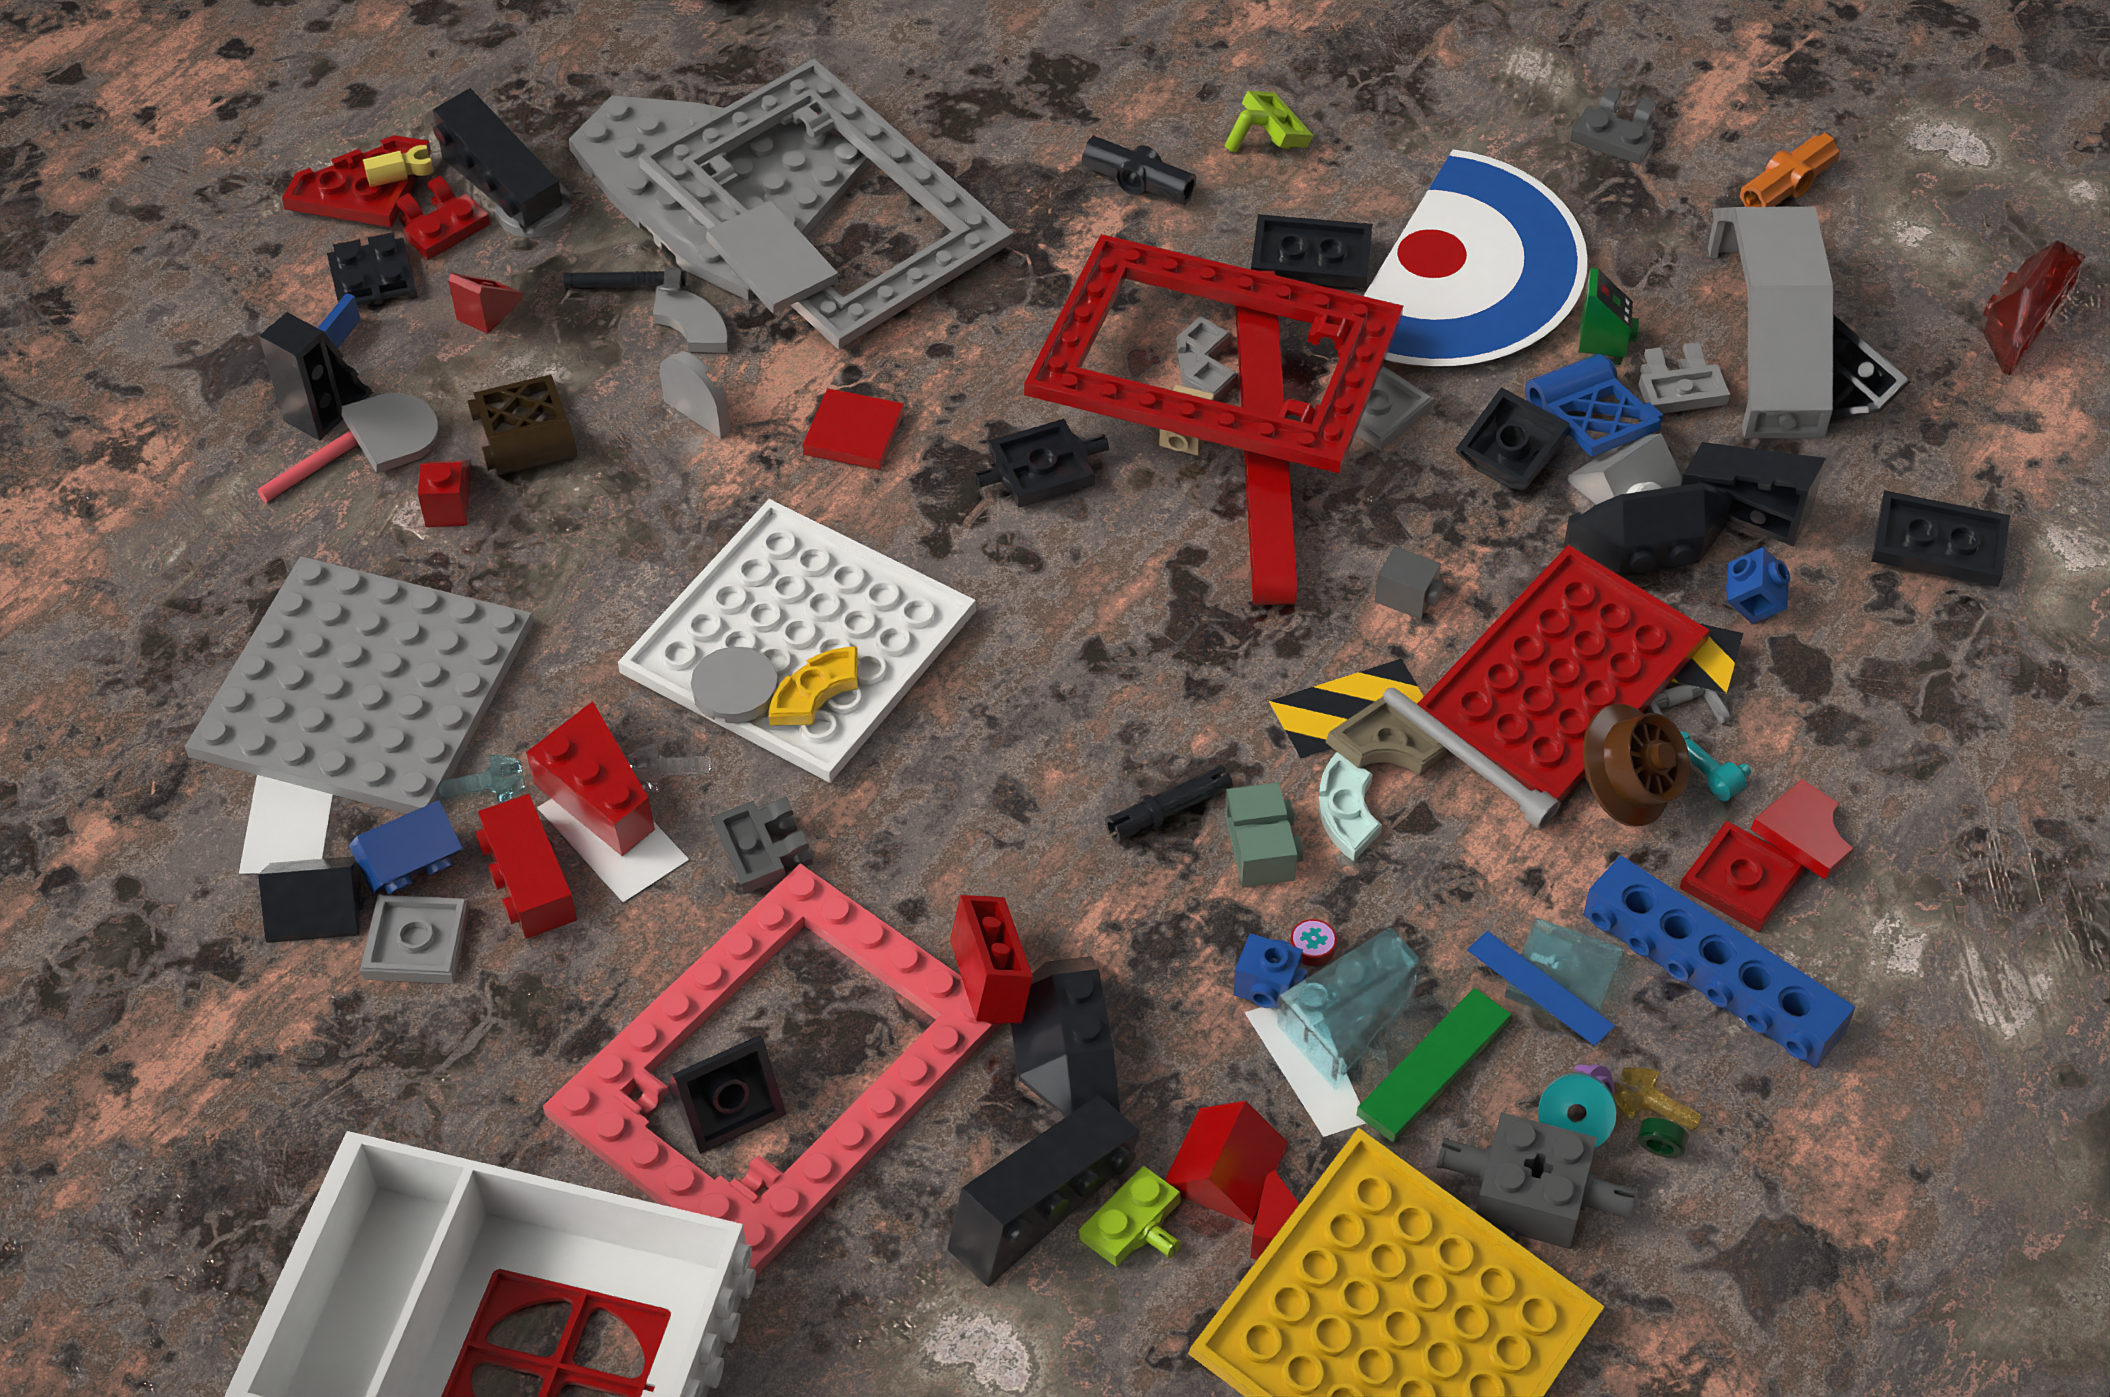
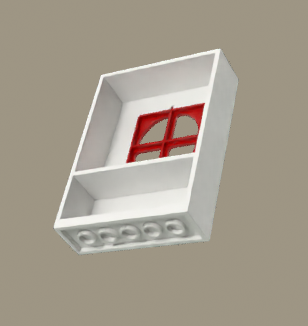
(431, 1250)

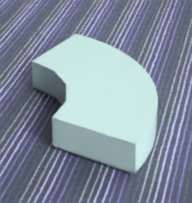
(1344, 807)

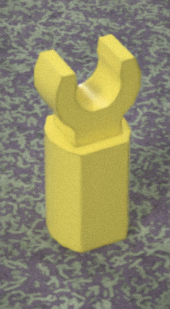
(397, 166)

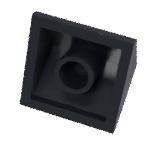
(310, 899)
(727, 1094)

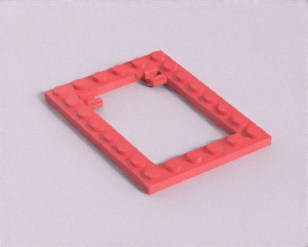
(615, 1127)

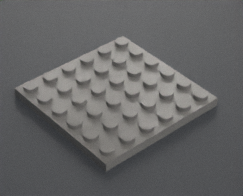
(361, 686)

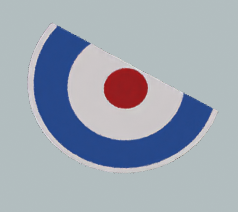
(1481, 265)

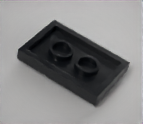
(1313, 250)
(1941, 538)

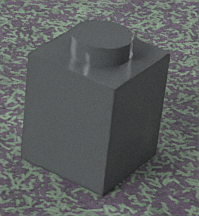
(1409, 583)

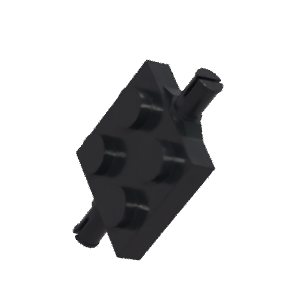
(1041, 462)

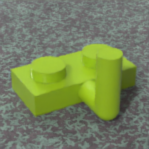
(1274, 116)

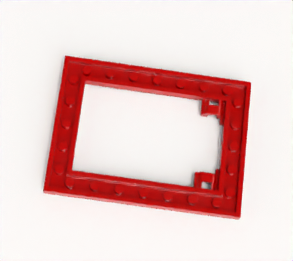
(1322, 438)

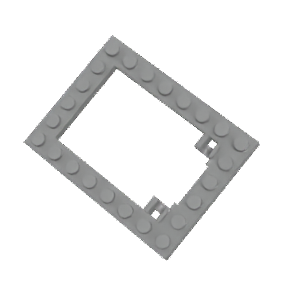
(687, 158)

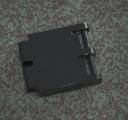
(372, 269)

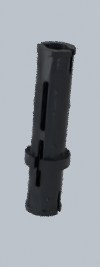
(1153, 810)

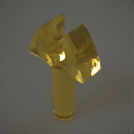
(1650, 1098)

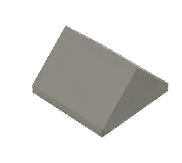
(1626, 465)

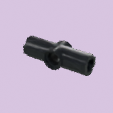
(1138, 170)

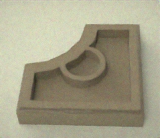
(1385, 736)

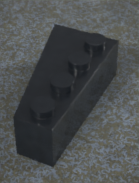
(494, 159)
(1039, 1187)

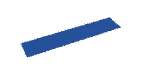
(1541, 988)

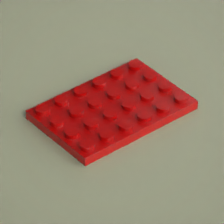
(1555, 661)

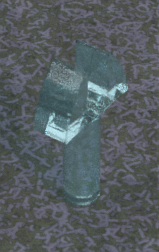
(489, 780)

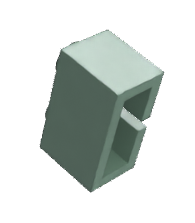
(1262, 834)

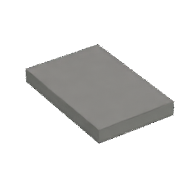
(772, 256)

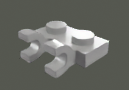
(1683, 389)

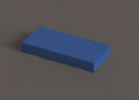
(341, 320)

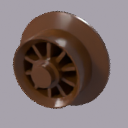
(1634, 763)

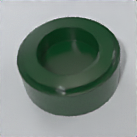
(1662, 1137)

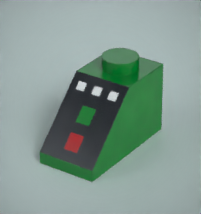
(1606, 318)

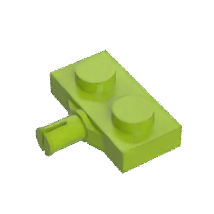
(1133, 1219)

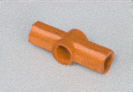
(1790, 172)

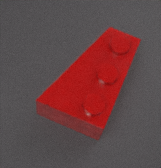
(592, 780)

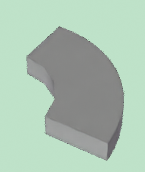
(693, 319)

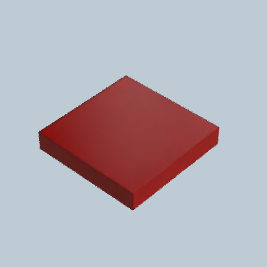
(853, 429)
(1742, 876)

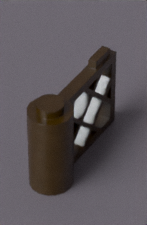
(529, 441)

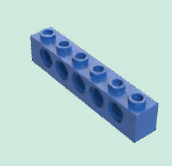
(1741, 961)

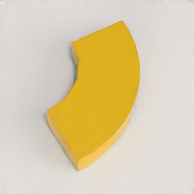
(809, 687)

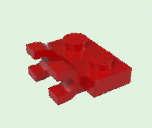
(444, 227)

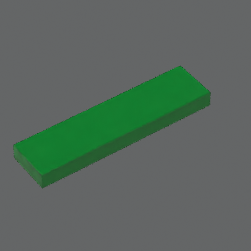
(1433, 1065)

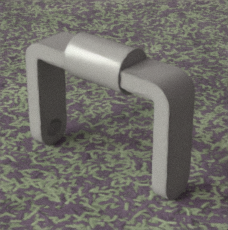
(1686, 693)

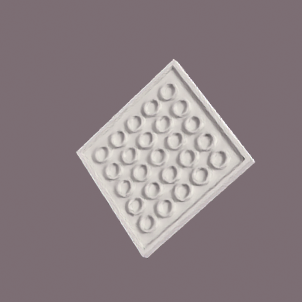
(793, 595)

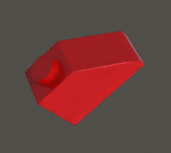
(445, 492)

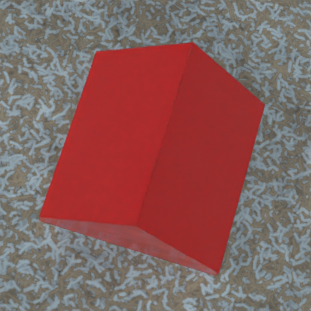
(1227, 1159)

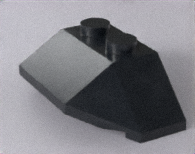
(1861, 376)
(1651, 528)
(1066, 1037)

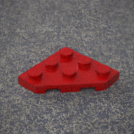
(344, 188)

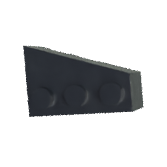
(309, 376)
(1768, 488)

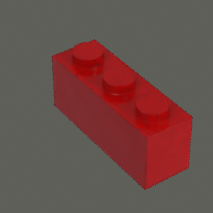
(525, 867)
(991, 959)

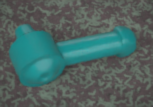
(1723, 780)

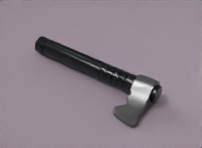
(669, 280)

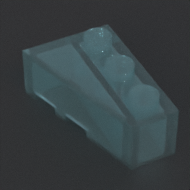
(1347, 1003)

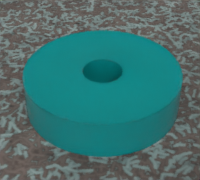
(1582, 1090)

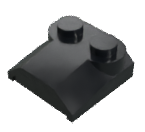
(1513, 440)

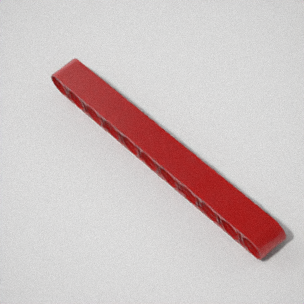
(1266, 476)

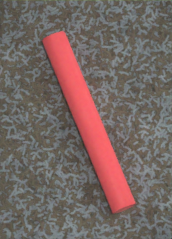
(307, 467)

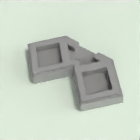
(1196, 353)

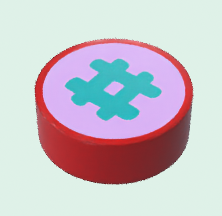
(1316, 940)

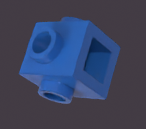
(1758, 585)
(1267, 970)

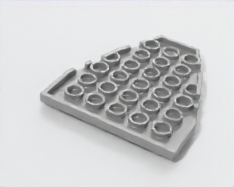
(778, 165)

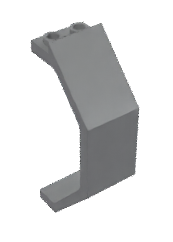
(1787, 317)

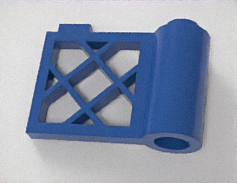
(1579, 389)

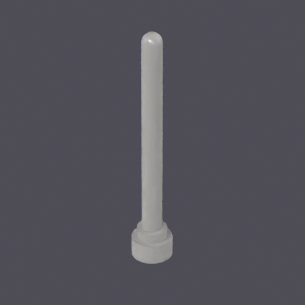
(1537, 806)

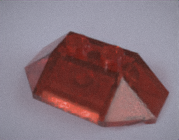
(2029, 302)

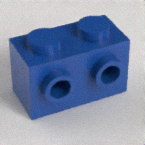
(406, 848)

